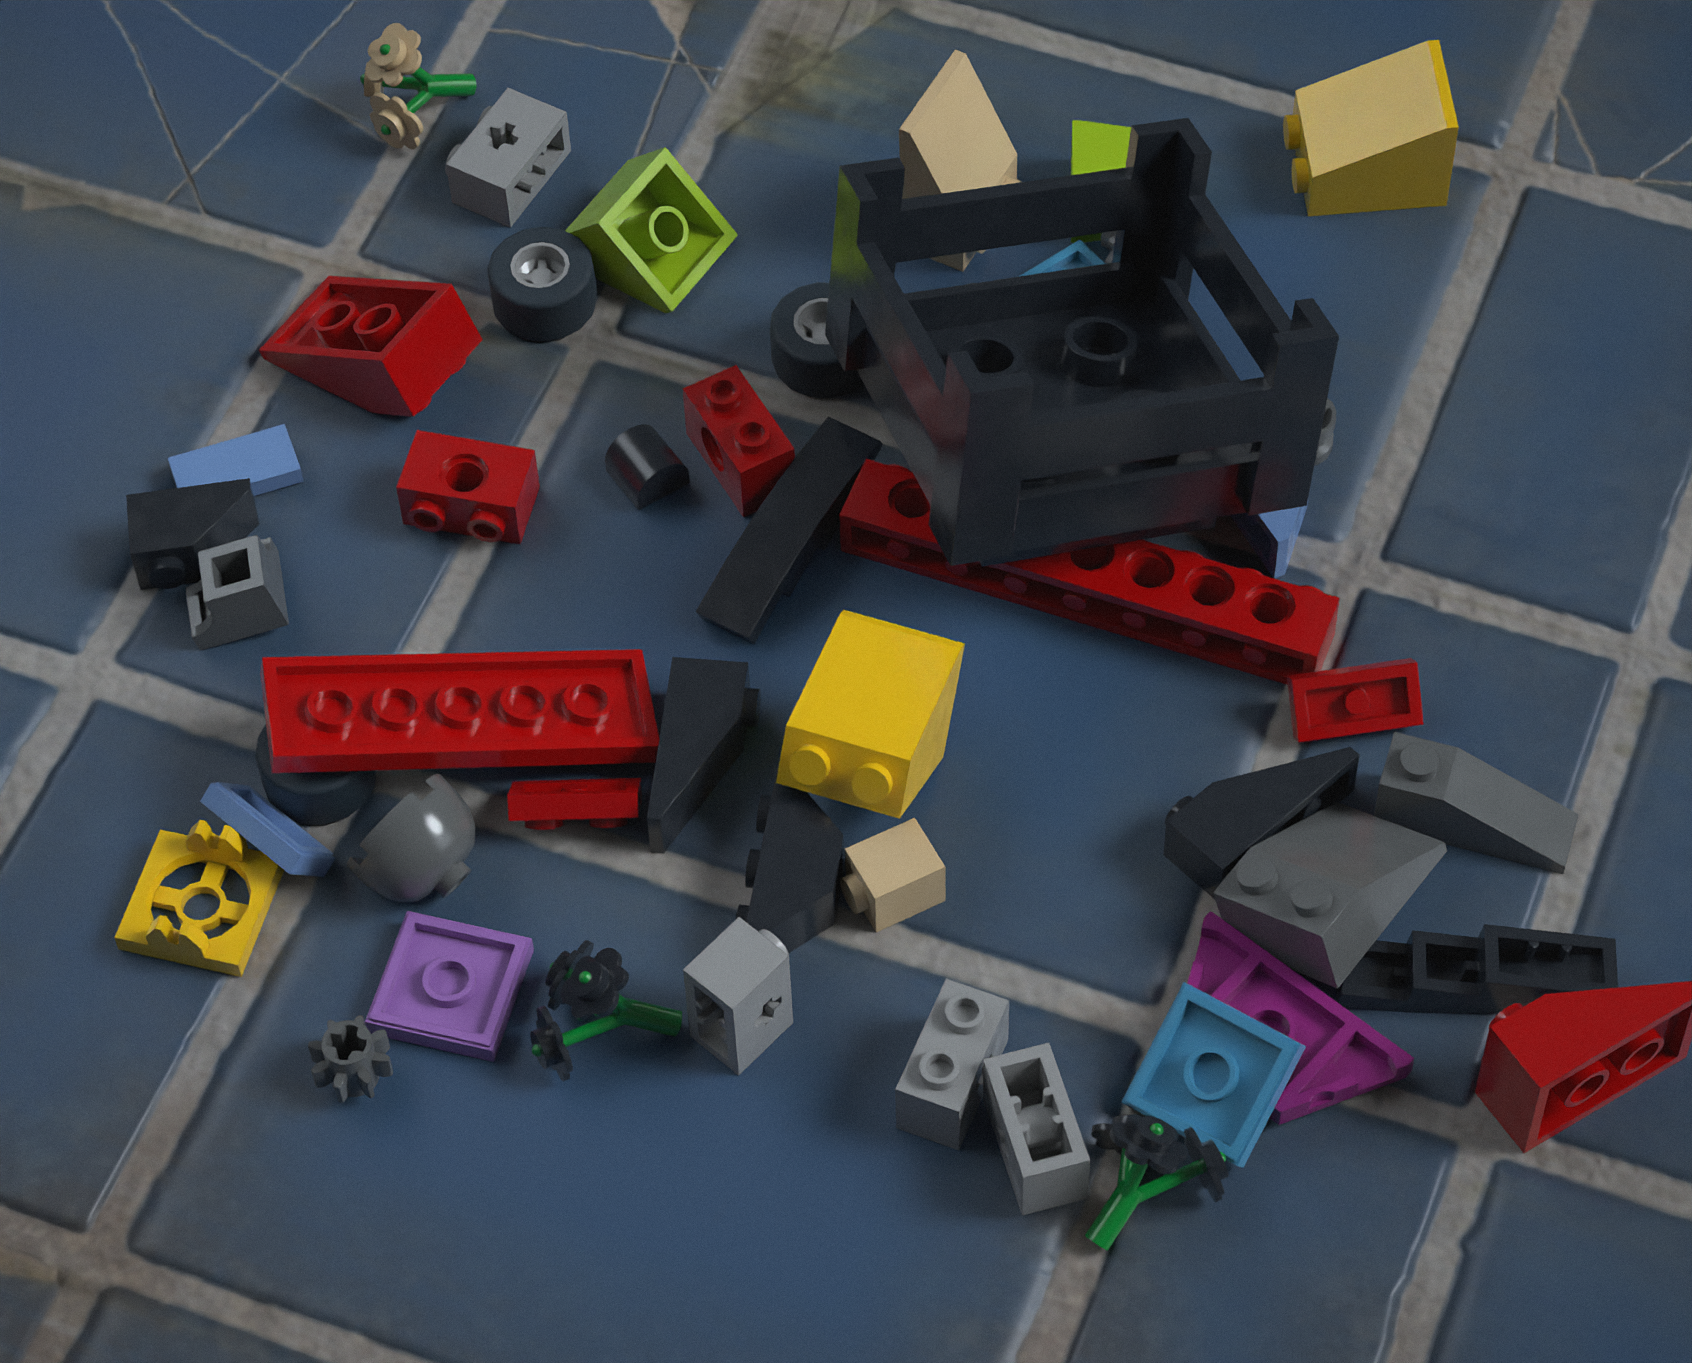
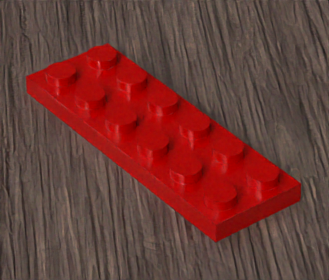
(458, 710)

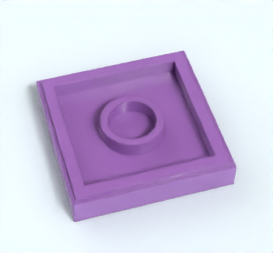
(450, 986)

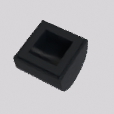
(644, 466)

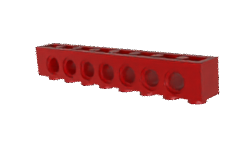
(1110, 597)

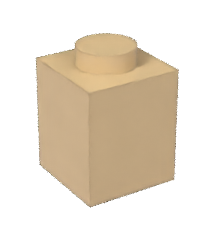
(893, 875)

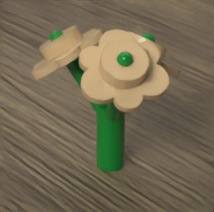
(391, 59)

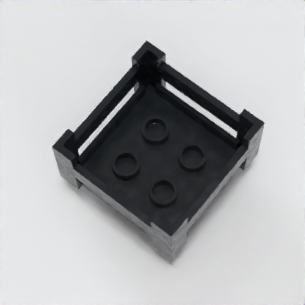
(1083, 394)

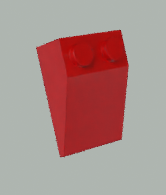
(376, 341)
(1578, 1053)

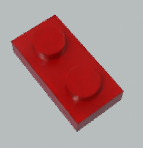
(1355, 700)
(549, 802)

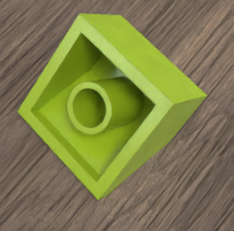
(652, 231)

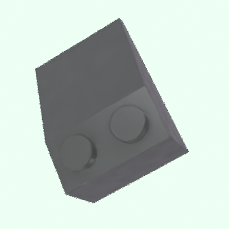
(1326, 888)

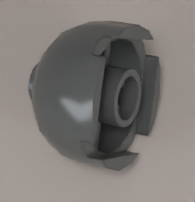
(419, 846)

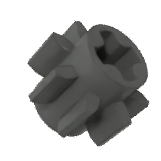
(350, 1058)

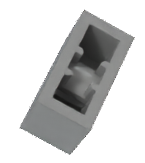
(508, 157)
(739, 994)
(946, 1066)
(1036, 1128)

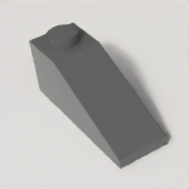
(1471, 805)

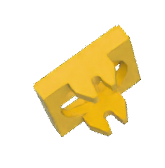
(190, 944)

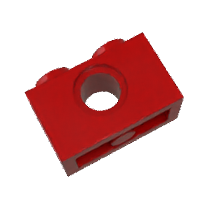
(736, 437)
(468, 487)

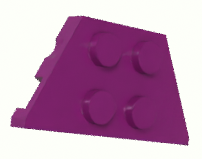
(1341, 1050)

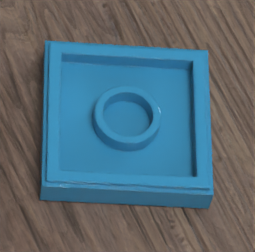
(1214, 1073)

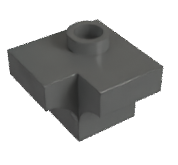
(237, 592)

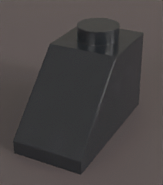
(177, 523)

